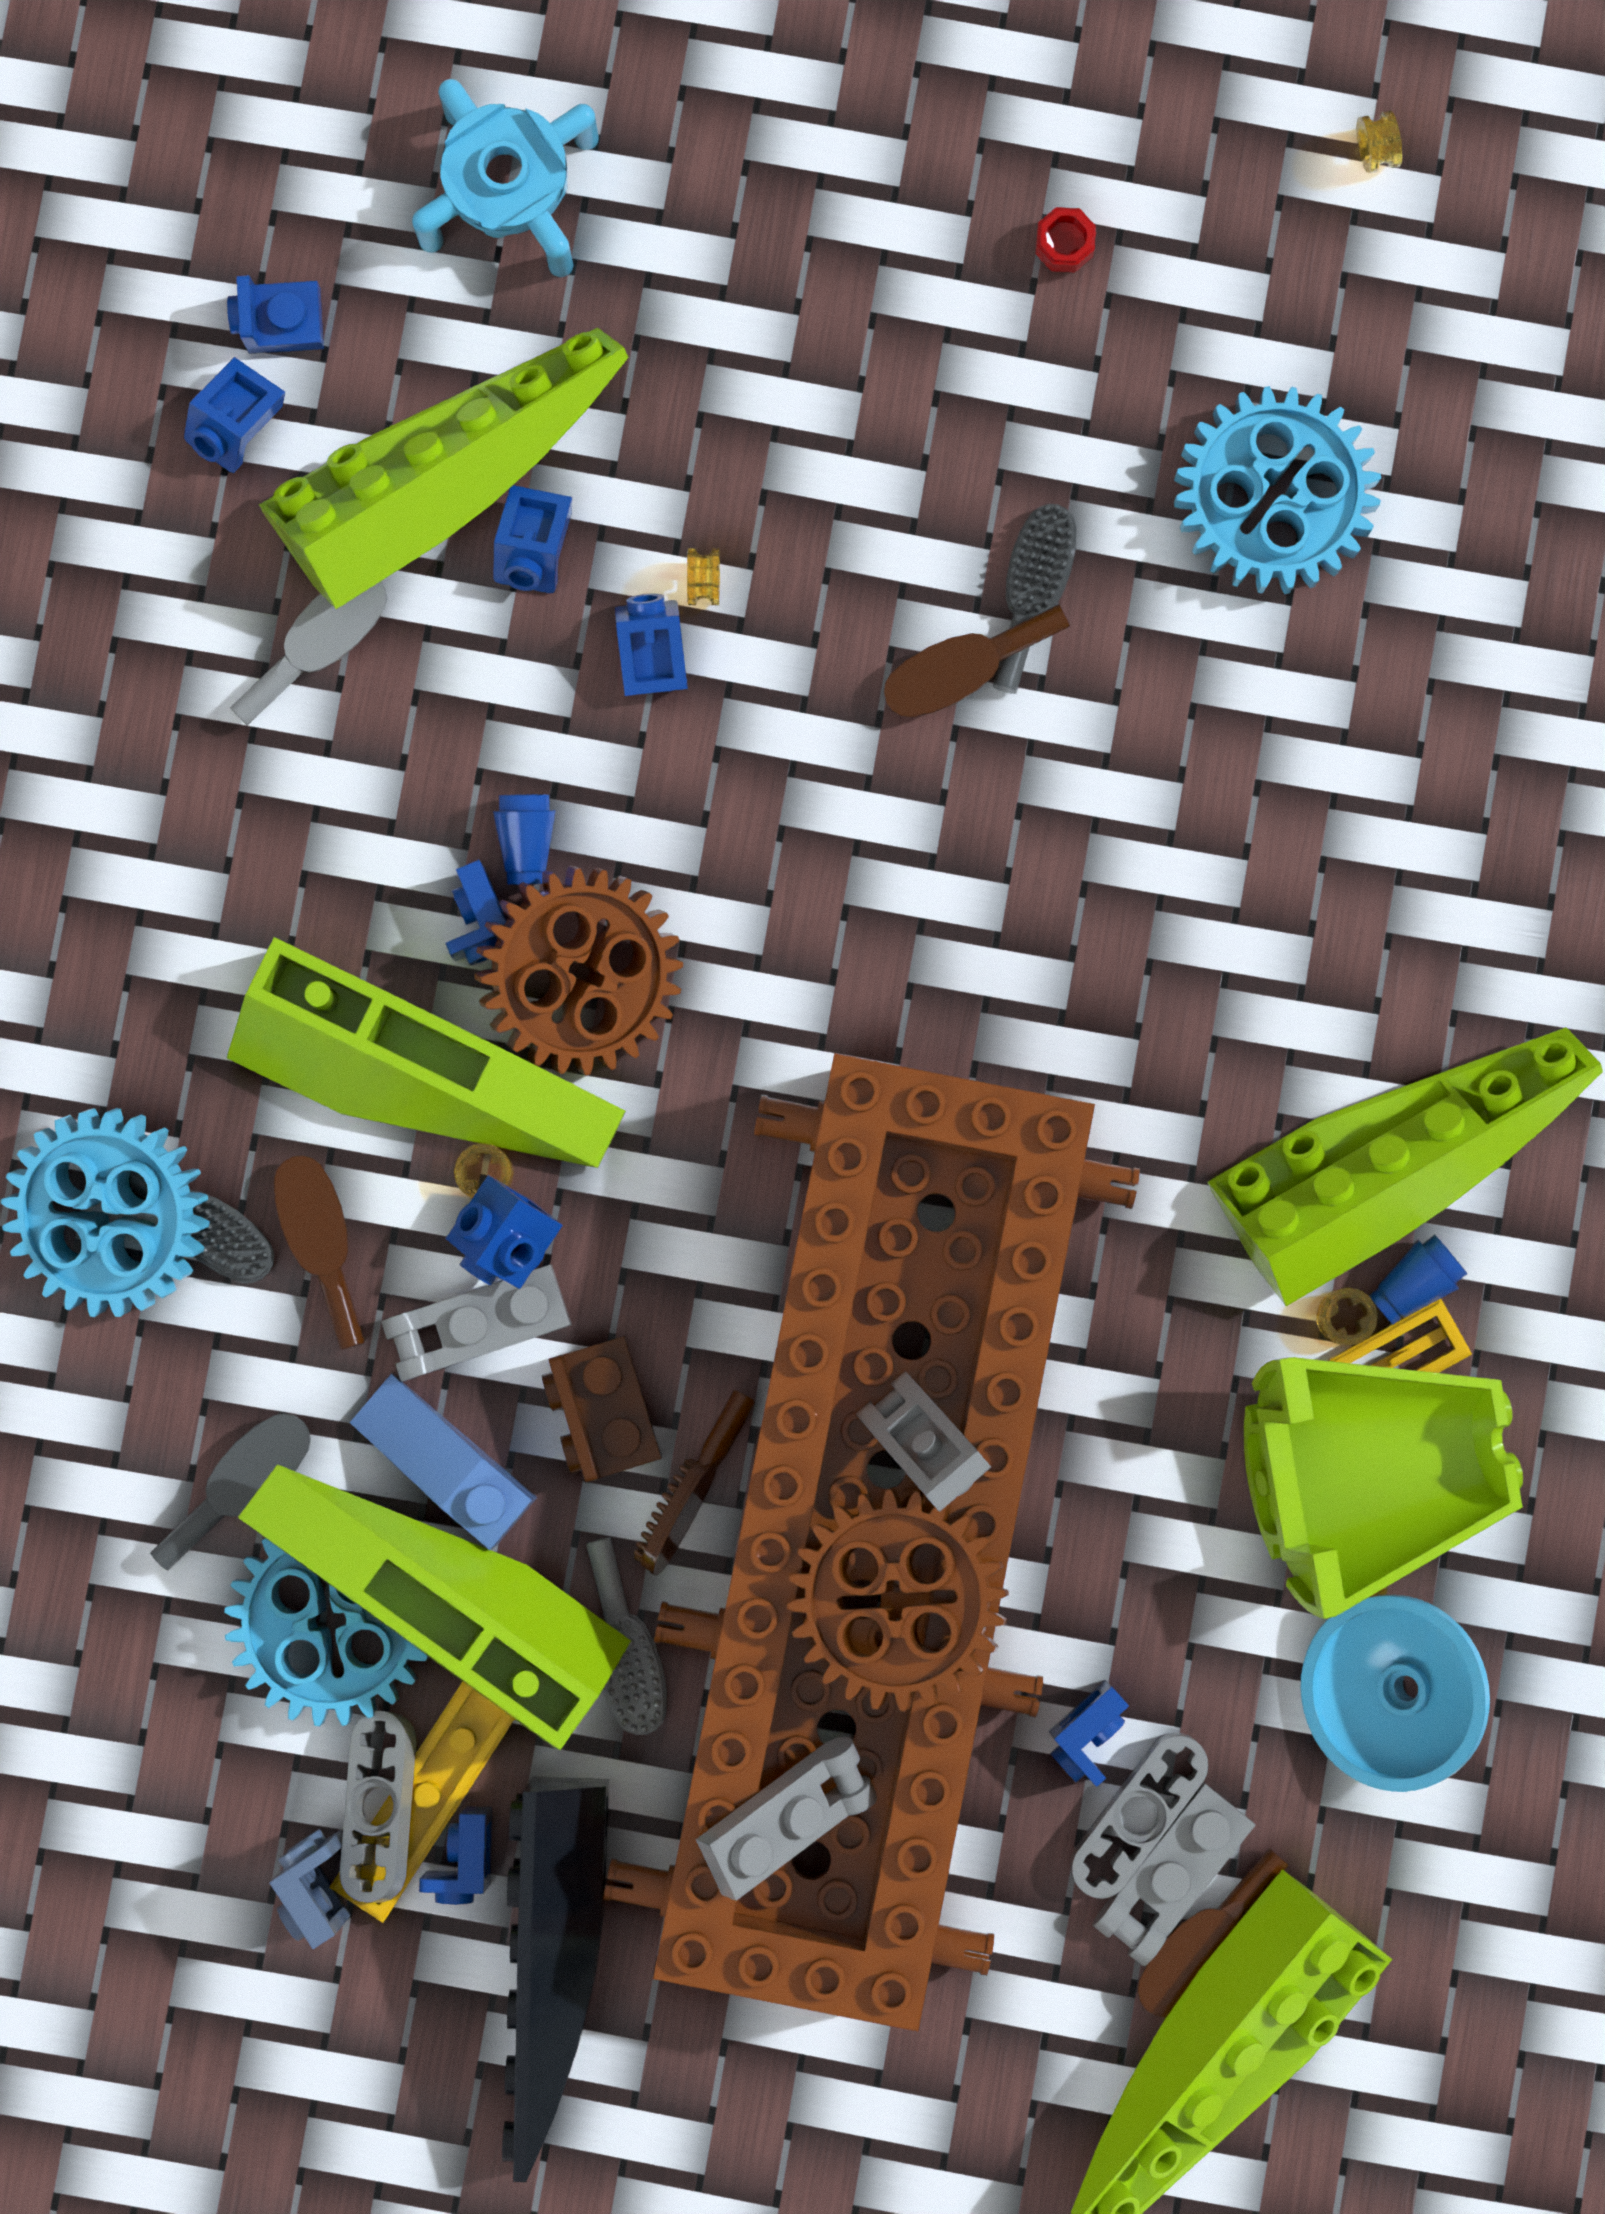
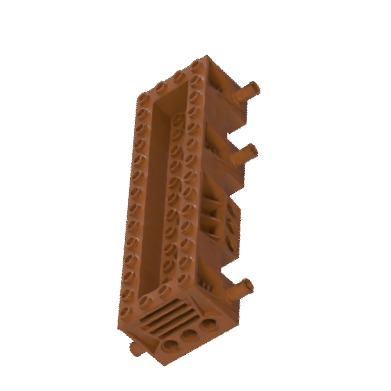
(988, 1295)

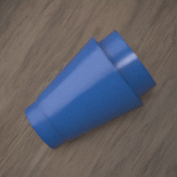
(524, 835)
(1418, 1280)

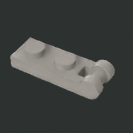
(478, 1323)
(924, 1442)
(786, 1818)
(1175, 1873)

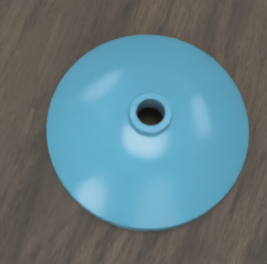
(1359, 1702)

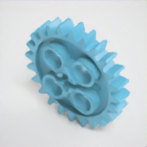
(1233, 457)
(107, 1156)
(272, 1628)

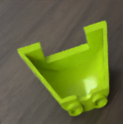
(1372, 1472)

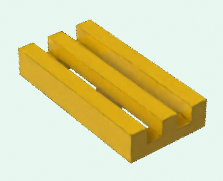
(1446, 1330)

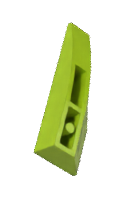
(435, 471)
(405, 1066)
(1393, 1161)
(450, 1598)
(1231, 2043)

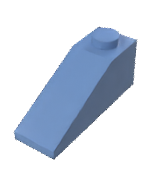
(443, 1462)

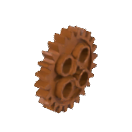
(529, 945)
(902, 1660)

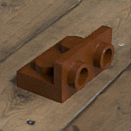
(602, 1410)

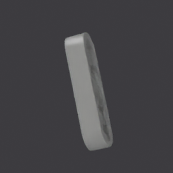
(355, 1824)
(1097, 1844)

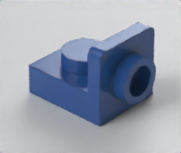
(276, 316)
(231, 414)
(531, 539)
(650, 645)
(476, 903)
(1091, 1720)
(470, 1847)

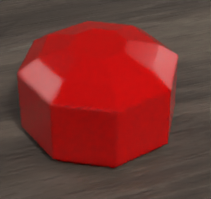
(1065, 239)

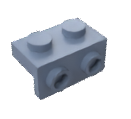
(309, 1904)

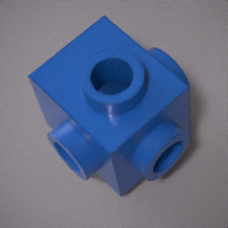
(502, 1234)

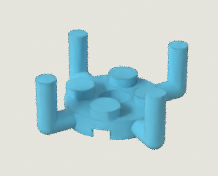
(511, 206)

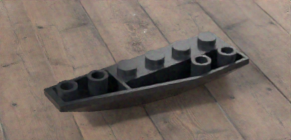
(555, 1947)

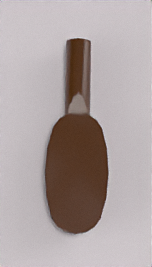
(962, 665)
(318, 1237)
(692, 1488)
(1198, 1938)

